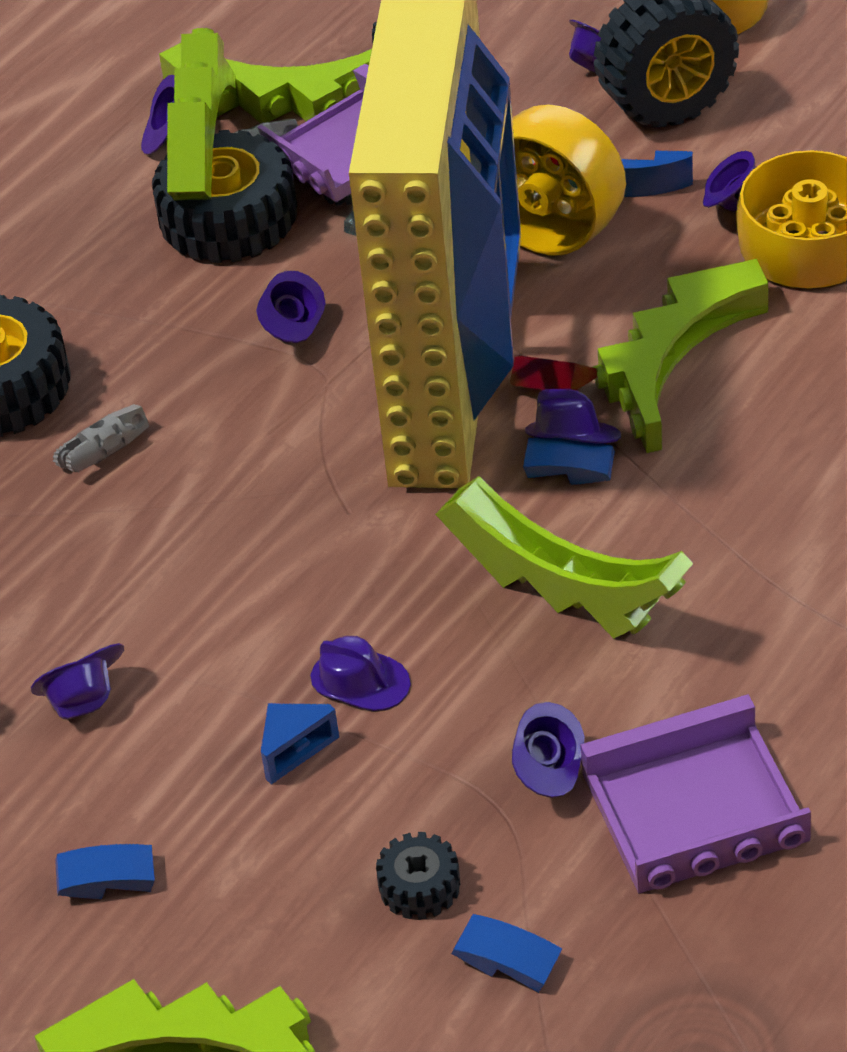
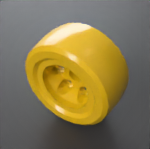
(800, 194)
(552, 212)

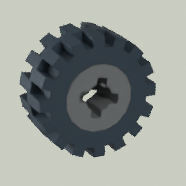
(403, 877)

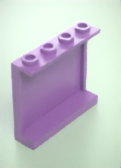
(324, 144)
(692, 794)

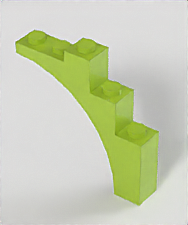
(274, 91)
(194, 113)
(661, 336)
(515, 548)
(193, 1023)

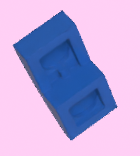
(662, 175)
(579, 460)
(93, 869)
(512, 950)

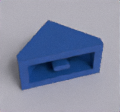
(295, 735)

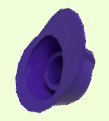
(583, 44)
(156, 128)
(726, 180)
(291, 306)
(570, 417)
(359, 675)
(79, 685)
(548, 749)

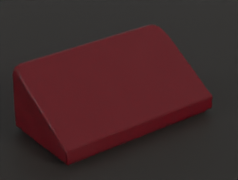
(550, 374)

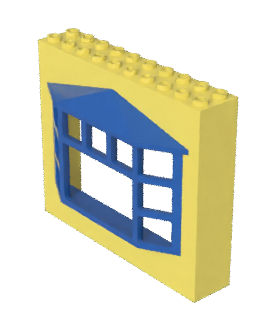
(435, 234)

